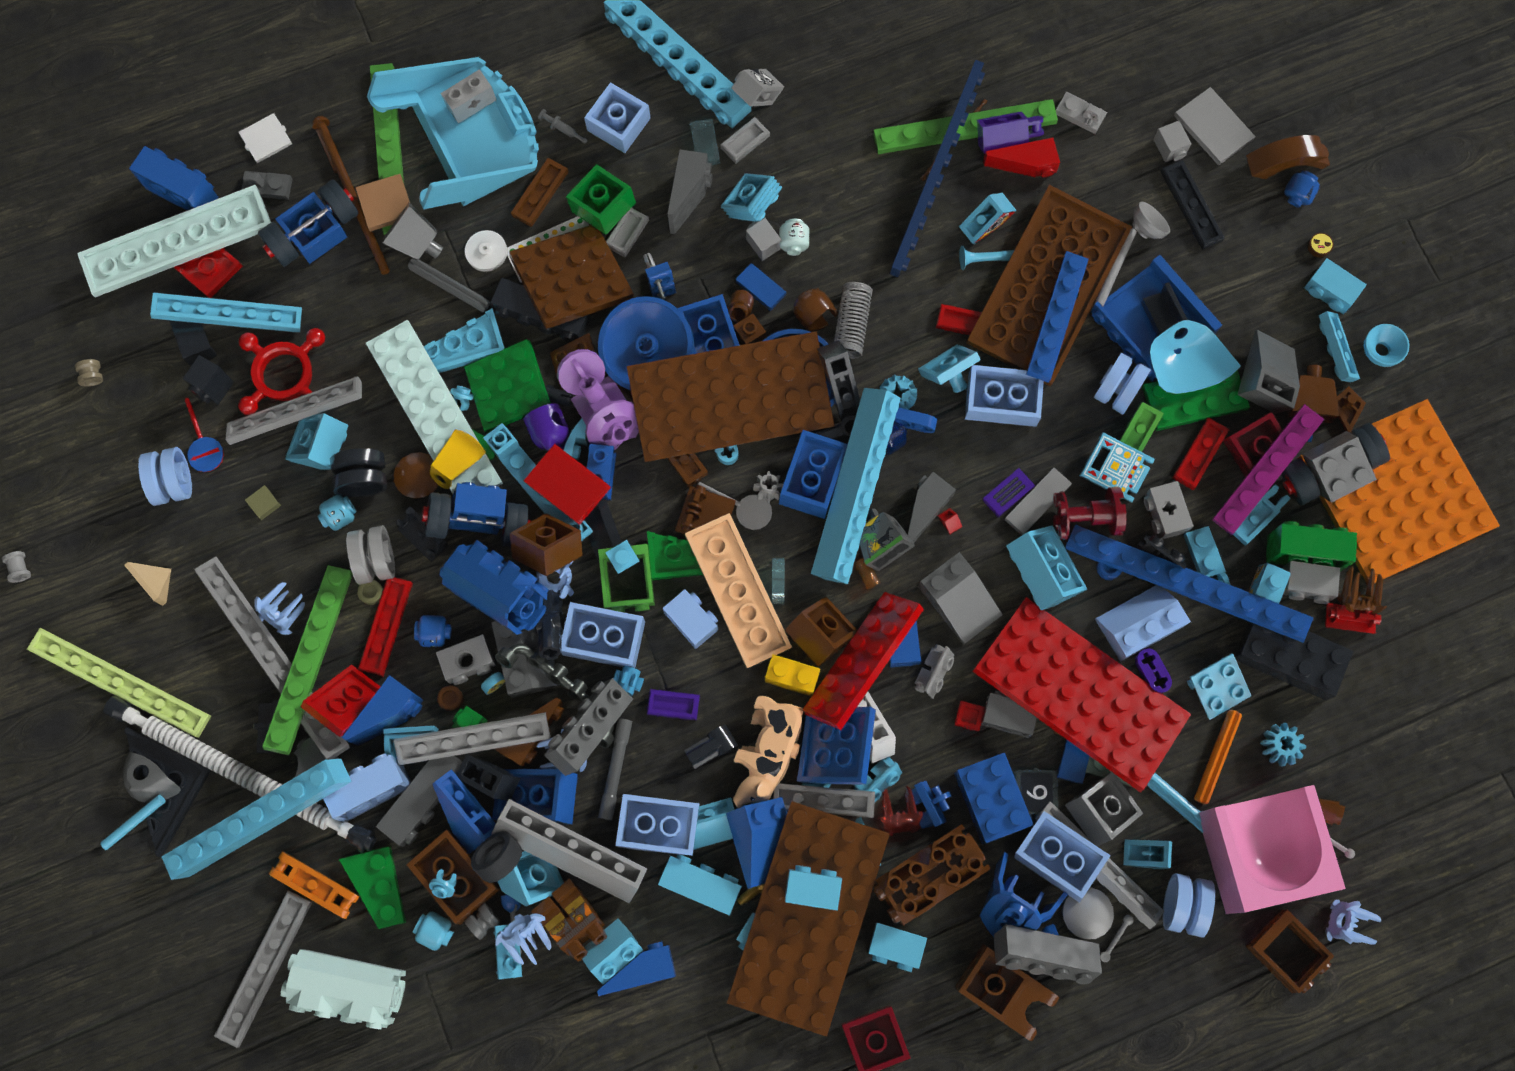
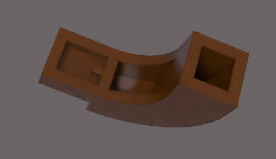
(1287, 154)

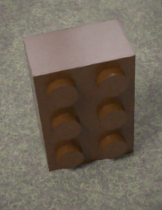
(452, 857)

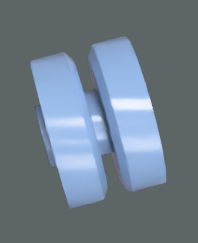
(1121, 383)
(165, 476)
(1188, 905)

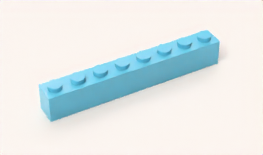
(855, 485)
(256, 818)

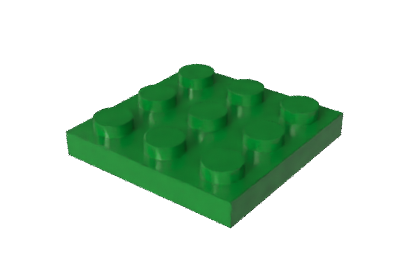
(507, 385)

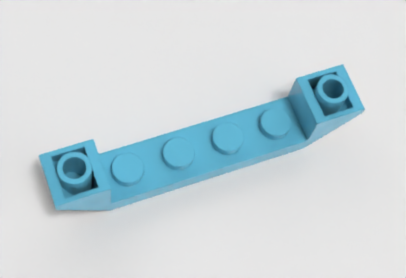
(520, 465)

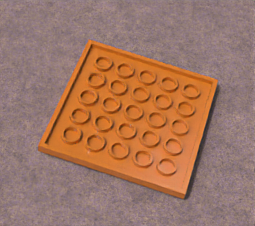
(1418, 502)

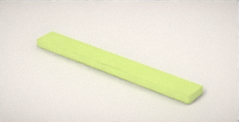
(119, 682)

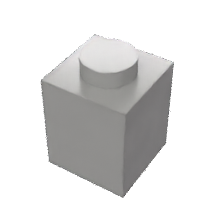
(1172, 141)
(763, 238)

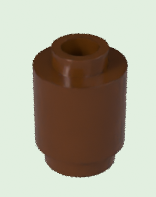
(740, 305)

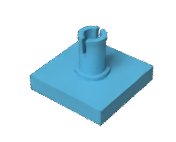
(949, 367)

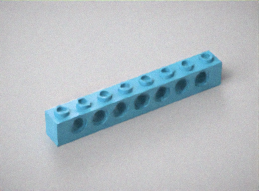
(690, 60)

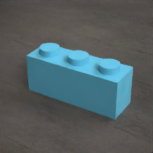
(700, 884)

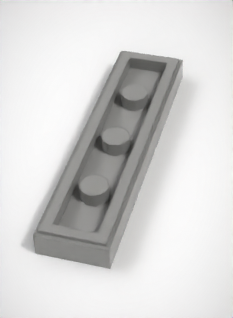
(828, 800)

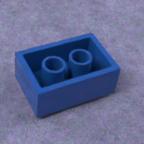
(172, 179)
(993, 798)

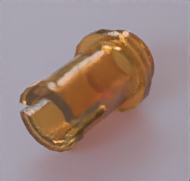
(867, 574)

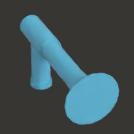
(969, 257)

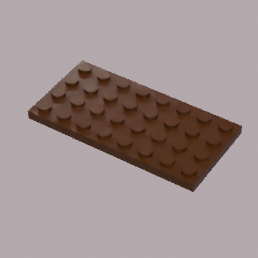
(1021, 297)
(730, 396)
(802, 952)

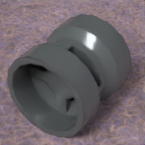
(482, 921)

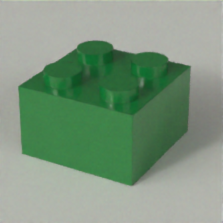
(601, 199)

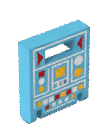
(1121, 467)

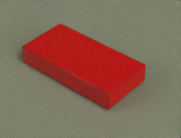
(957, 319)

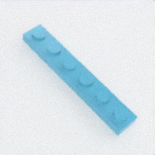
(226, 312)

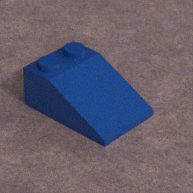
(710, 324)
(813, 474)
(387, 709)
(543, 792)
(756, 836)

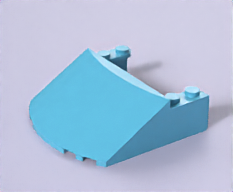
(478, 152)

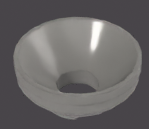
(1149, 222)

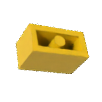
(792, 675)

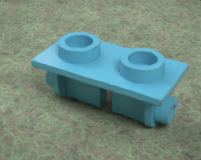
(886, 774)
(506, 965)

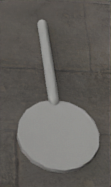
(750, 511)

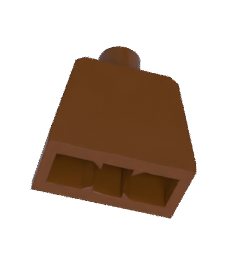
(1317, 394)

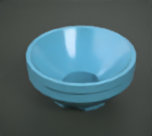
(1392, 338)

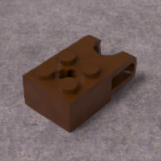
(1009, 997)

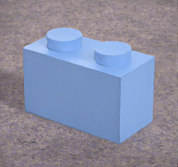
(690, 618)

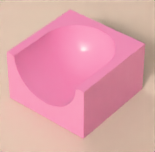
(1271, 850)

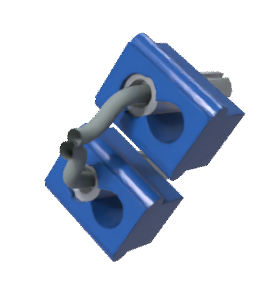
(659, 278)

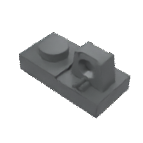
(269, 184)

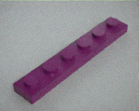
(1267, 469)

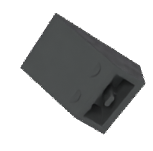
(1270, 374)

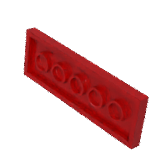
(862, 660)

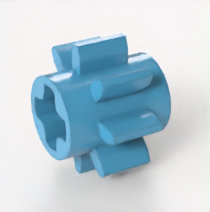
(629, 679)

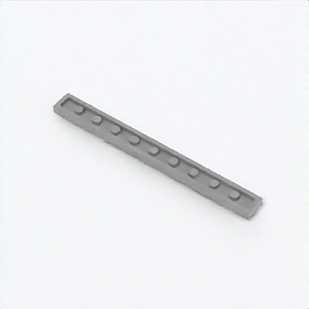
(262, 647)

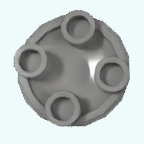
(1090, 917)

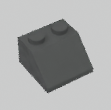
(1104, 809)

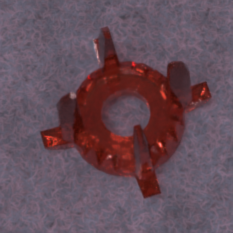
(901, 822)

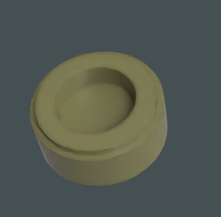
(370, 592)

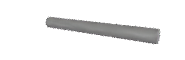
(1106, 288)

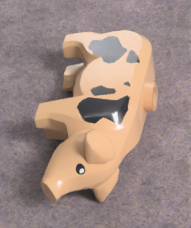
(772, 752)

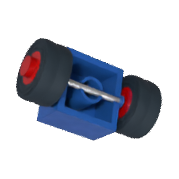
(310, 225)
(473, 510)

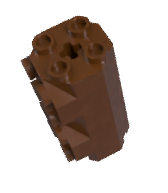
(930, 876)

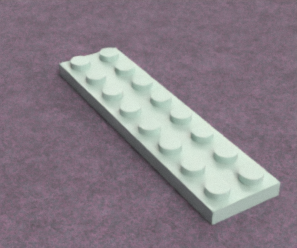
(174, 241)
(426, 397)

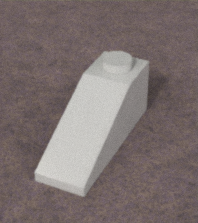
(883, 738)

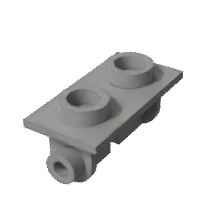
(931, 681)

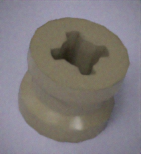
(88, 372)

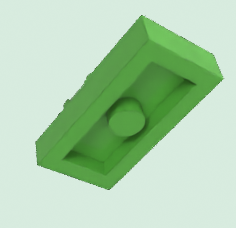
(1141, 426)

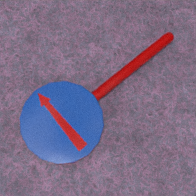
(205, 452)

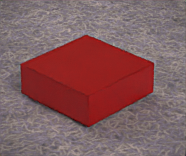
(969, 716)

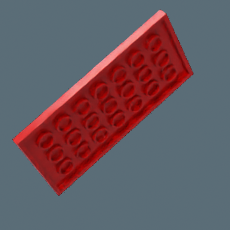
(1082, 694)

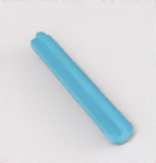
(1176, 800)

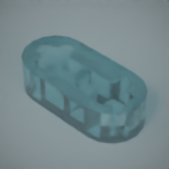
(778, 580)

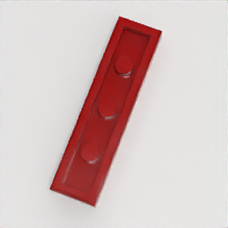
(385, 626)

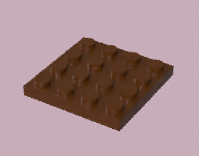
(571, 276)

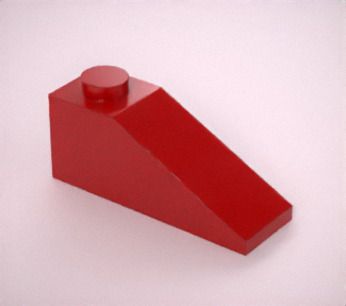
(1028, 159)

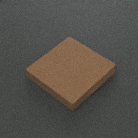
(383, 201)

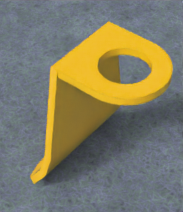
(456, 457)

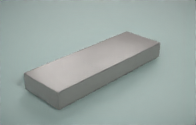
(1037, 501)

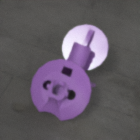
(598, 399)

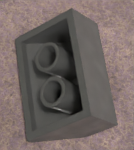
(522, 677)

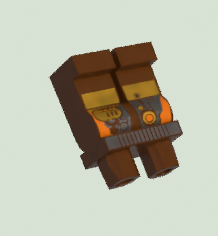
(572, 930)

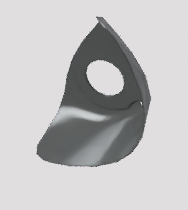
(153, 785)

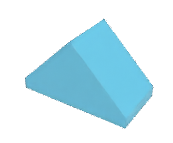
(1148, 853)

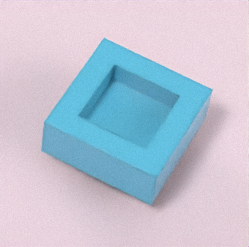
(622, 556)

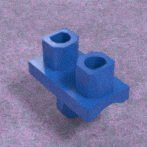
(933, 815)

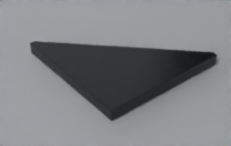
(182, 771)

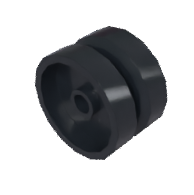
(358, 472)

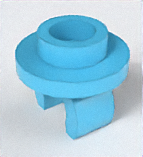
(463, 394)
(442, 888)

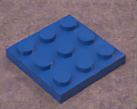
(837, 754)

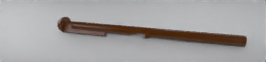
(320, 124)

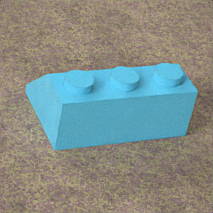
(1046, 567)

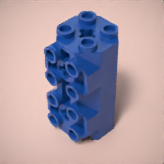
(495, 587)

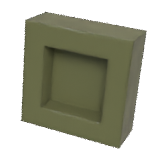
(263, 502)

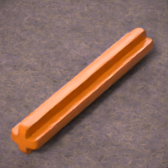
(1218, 757)

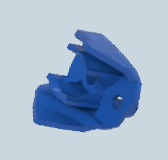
(1007, 908)

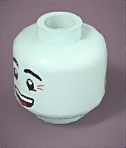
(794, 236)

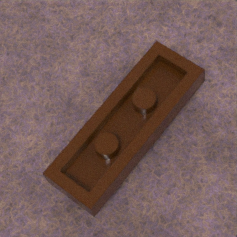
(539, 192)

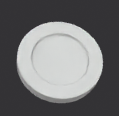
(486, 251)

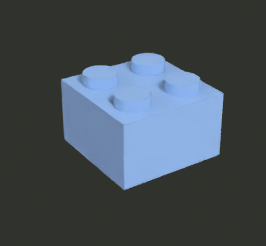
(617, 117)

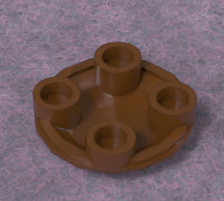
(413, 476)

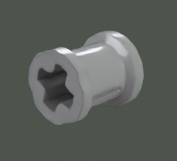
(16, 566)

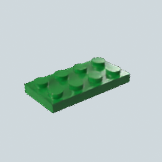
(1196, 405)

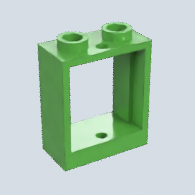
(639, 604)

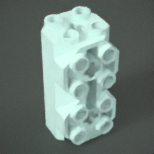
(343, 987)

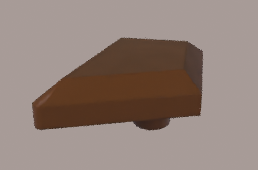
(1350, 407)

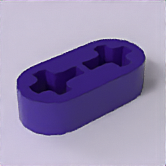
(1158, 668)

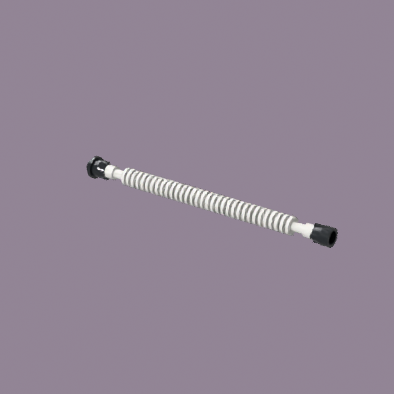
(233, 770)

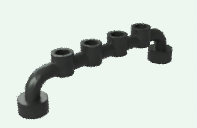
(556, 674)

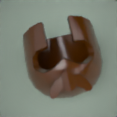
(810, 307)

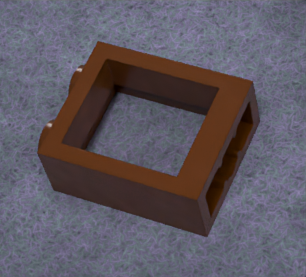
(1270, 931)

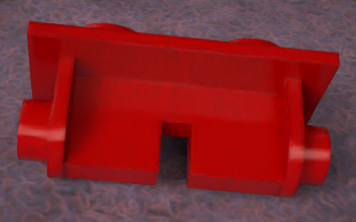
(1360, 621)

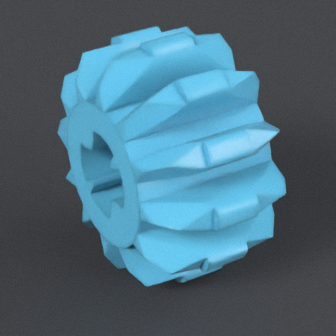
(1291, 743)

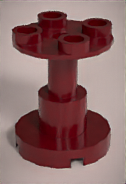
(1098, 513)

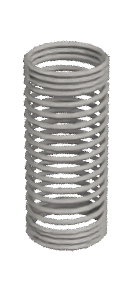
(856, 297)

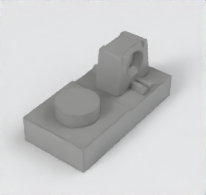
(1080, 112)

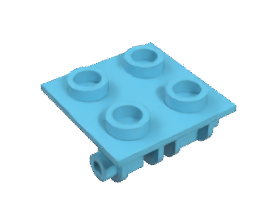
(1220, 686)

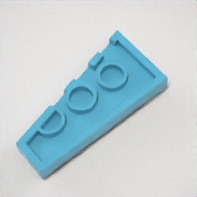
(467, 344)

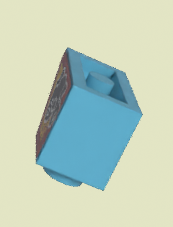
(987, 217)

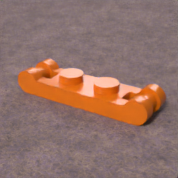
(313, 885)

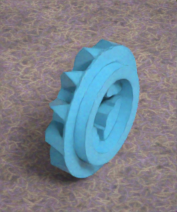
(904, 384)

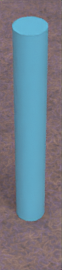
(132, 822)

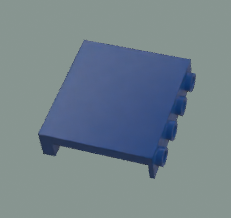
(1128, 322)

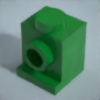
(467, 718)

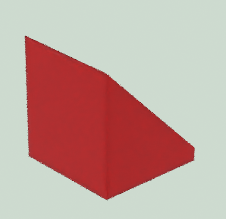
(950, 520)

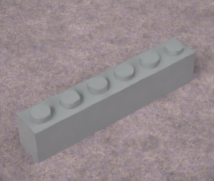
(571, 851)

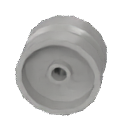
(370, 555)

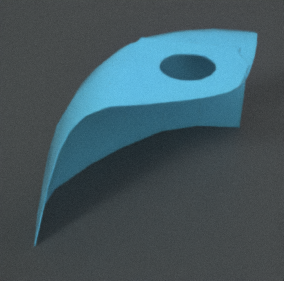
(1199, 365)

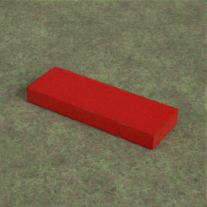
(1200, 453)

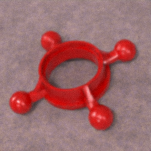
(249, 342)

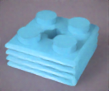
(751, 197)

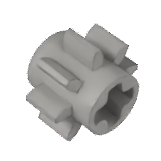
(768, 480)

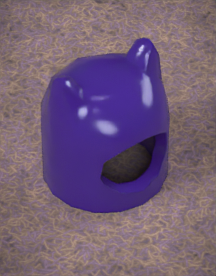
(547, 426)

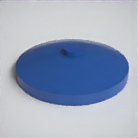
(642, 333)

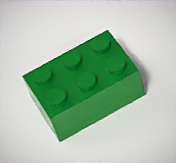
(1311, 545)

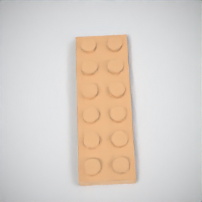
(738, 590)

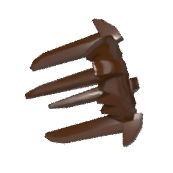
(1355, 599)

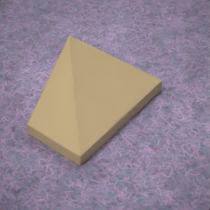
(152, 579)

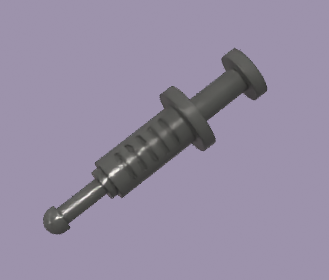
(561, 126)

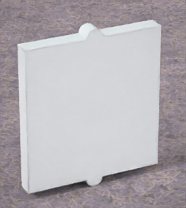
(265, 138)

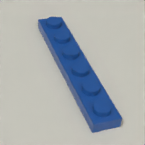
(1057, 317)

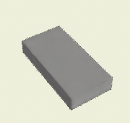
(745, 140)
(627, 232)

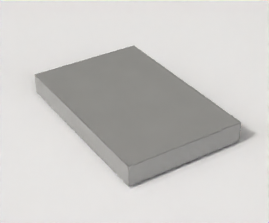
(1214, 126)

